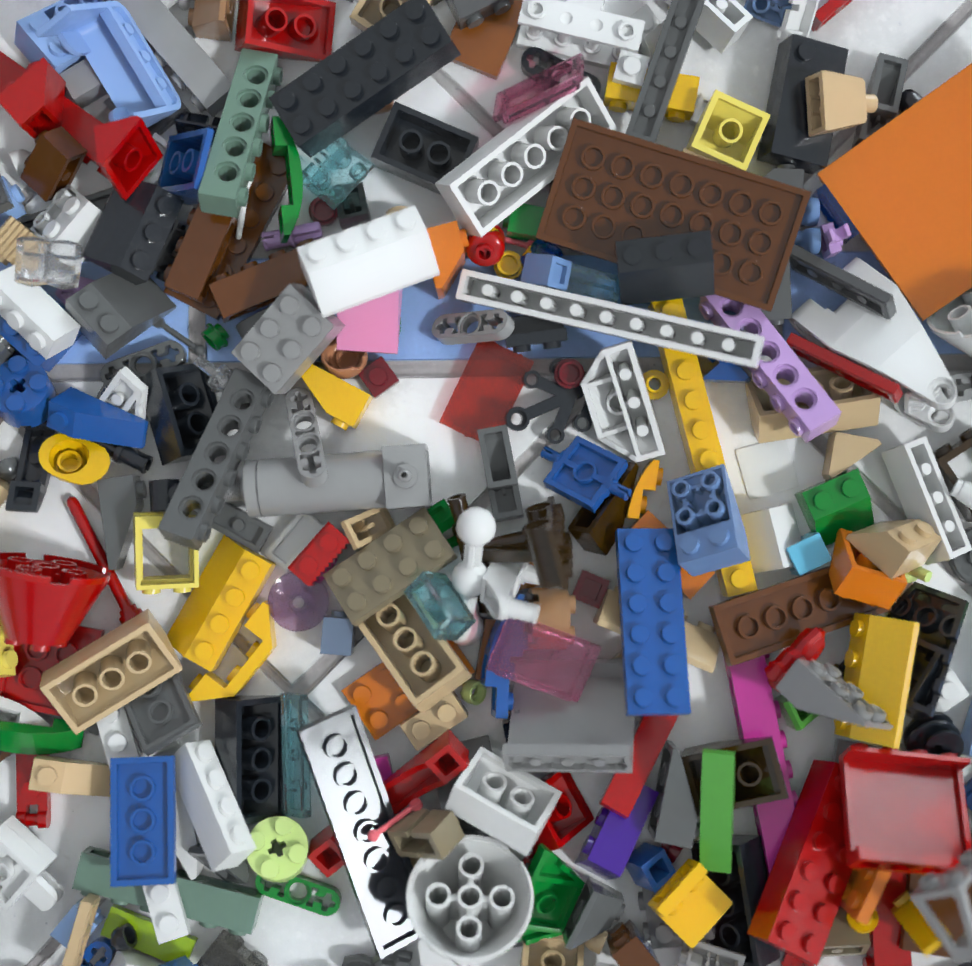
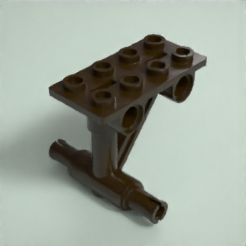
(538, 543)

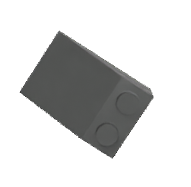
(117, 311)
(673, 813)

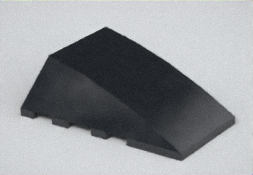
(939, 629)

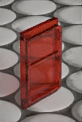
(485, 389)

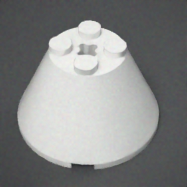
(471, 901)

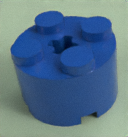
(24, 393)

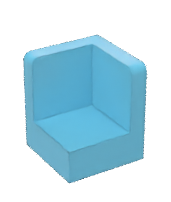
(808, 553)

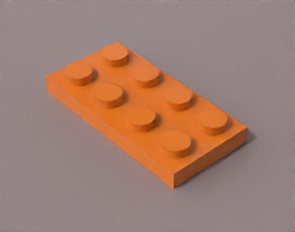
(381, 699)

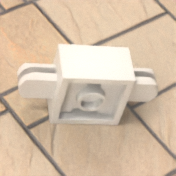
(24, 866)

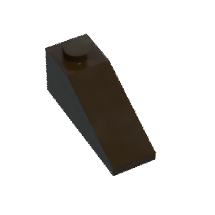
(597, 530)

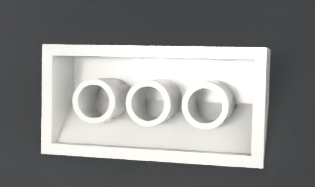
(368, 261)

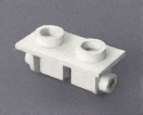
(799, 18)

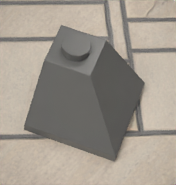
(593, 913)

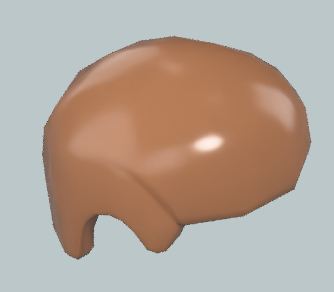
(343, 363)

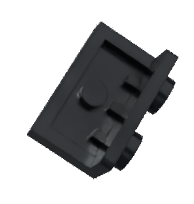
(535, 331)

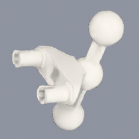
(496, 584)

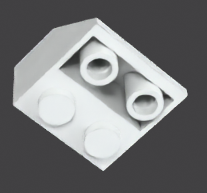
(67, 218)

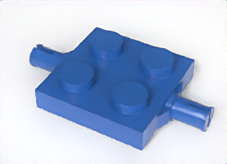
(585, 473)

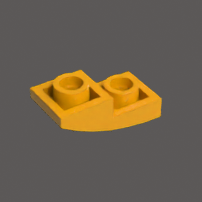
(646, 481)

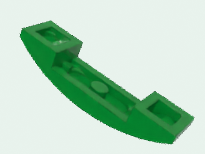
(284, 145)
(37, 739)

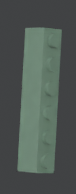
(204, 898)

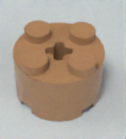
(555, 607)

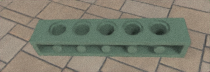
(240, 134)

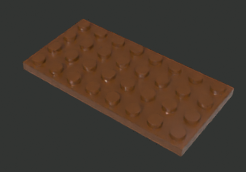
(636, 189)

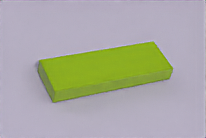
(146, 935)

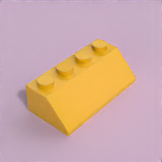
(219, 603)
(881, 667)

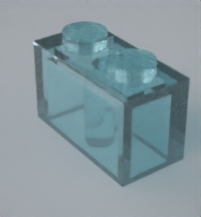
(439, 606)

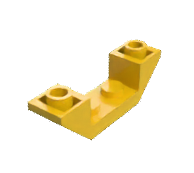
(213, 687)

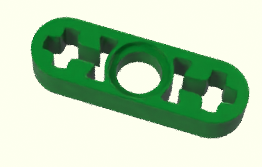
(303, 903)

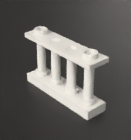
(572, 29)

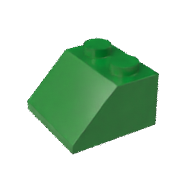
(836, 505)

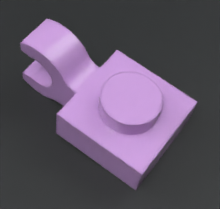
(833, 239)

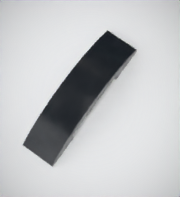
(31, 479)

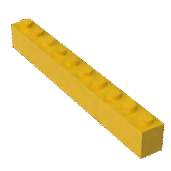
(698, 431)

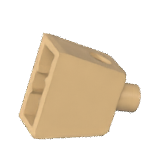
(836, 102)

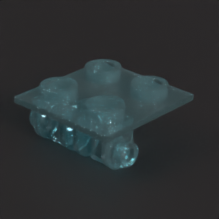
(337, 174)

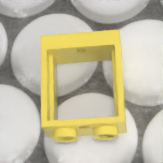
(154, 584)

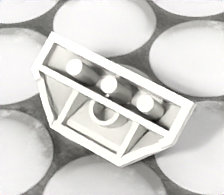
(622, 404)

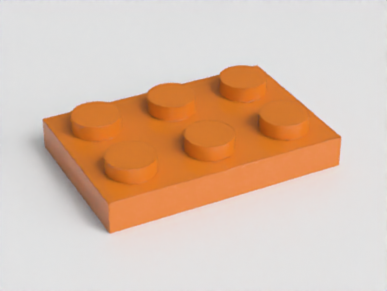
(864, 893)

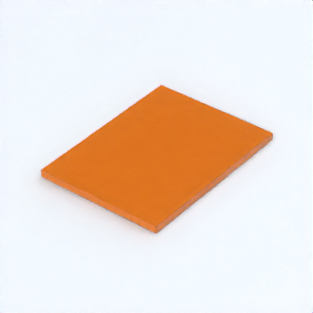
(914, 195)

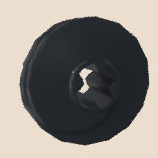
(933, 735)

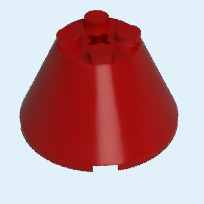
(46, 598)

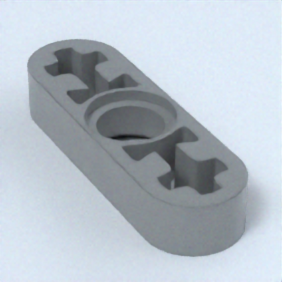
(483, 333)

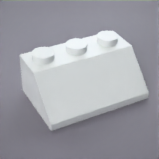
(503, 802)

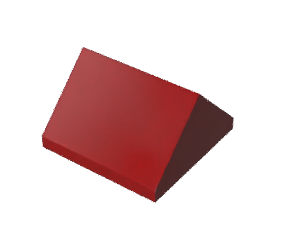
(126, 153)

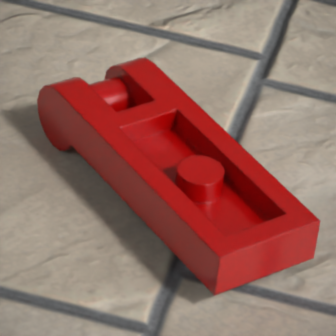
(30, 797)

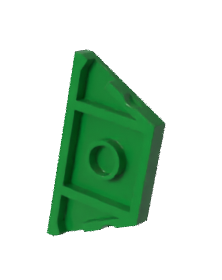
(555, 895)

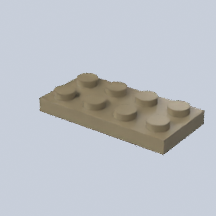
(388, 566)

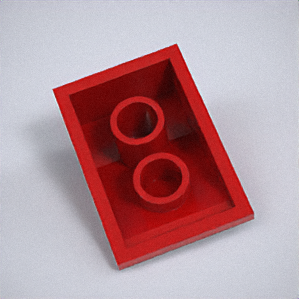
(286, 28)

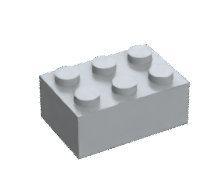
(287, 339)

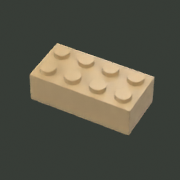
(420, 665)

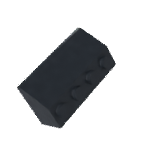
(251, 753)
(744, 889)

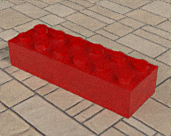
(807, 871)

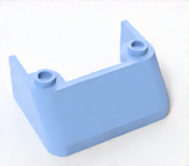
(119, 58)

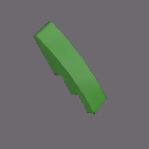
(717, 810)

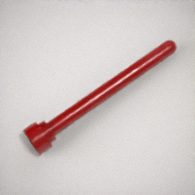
(128, 610)

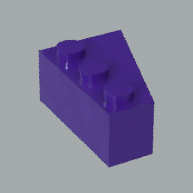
(614, 838)

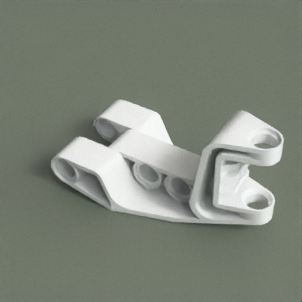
(891, 347)

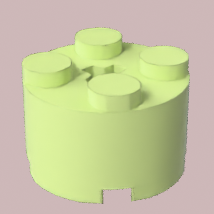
(294, 857)

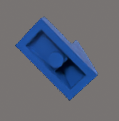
(727, 373)

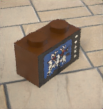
(629, 946)

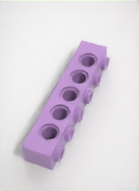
(784, 365)

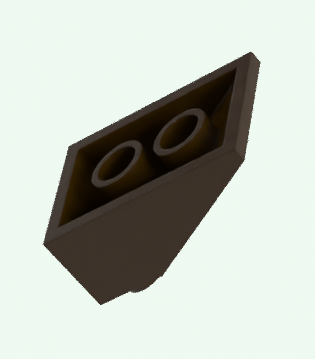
(756, 771)

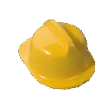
(73, 459)

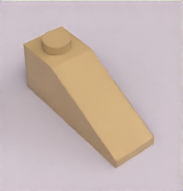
(69, 776)

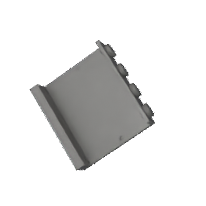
(570, 735)

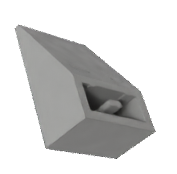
(822, 691)

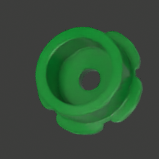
(215, 336)

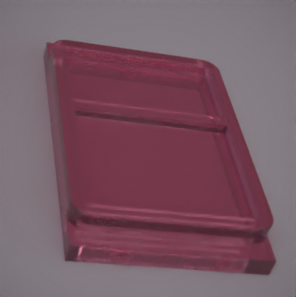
(539, 90)
(543, 658)

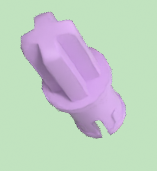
(300, 233)

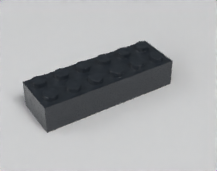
(364, 76)

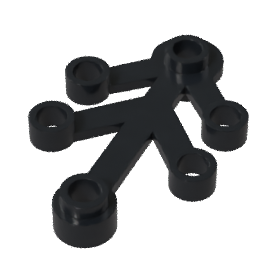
(563, 399)

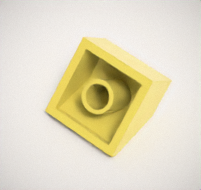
(728, 131)

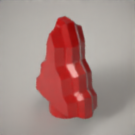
(805, 647)

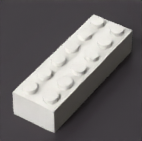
(517, 161)

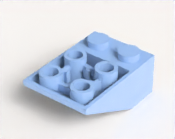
(47, 47)

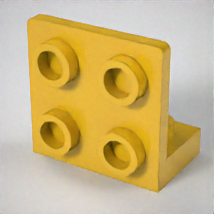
(690, 902)

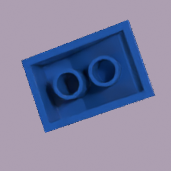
(186, 163)

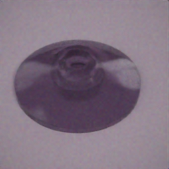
(297, 619)

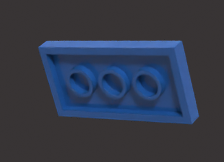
(142, 821)

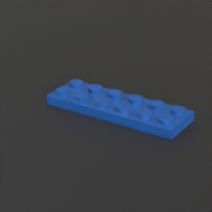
(652, 623)

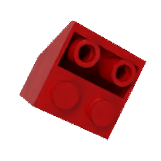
(35, 98)

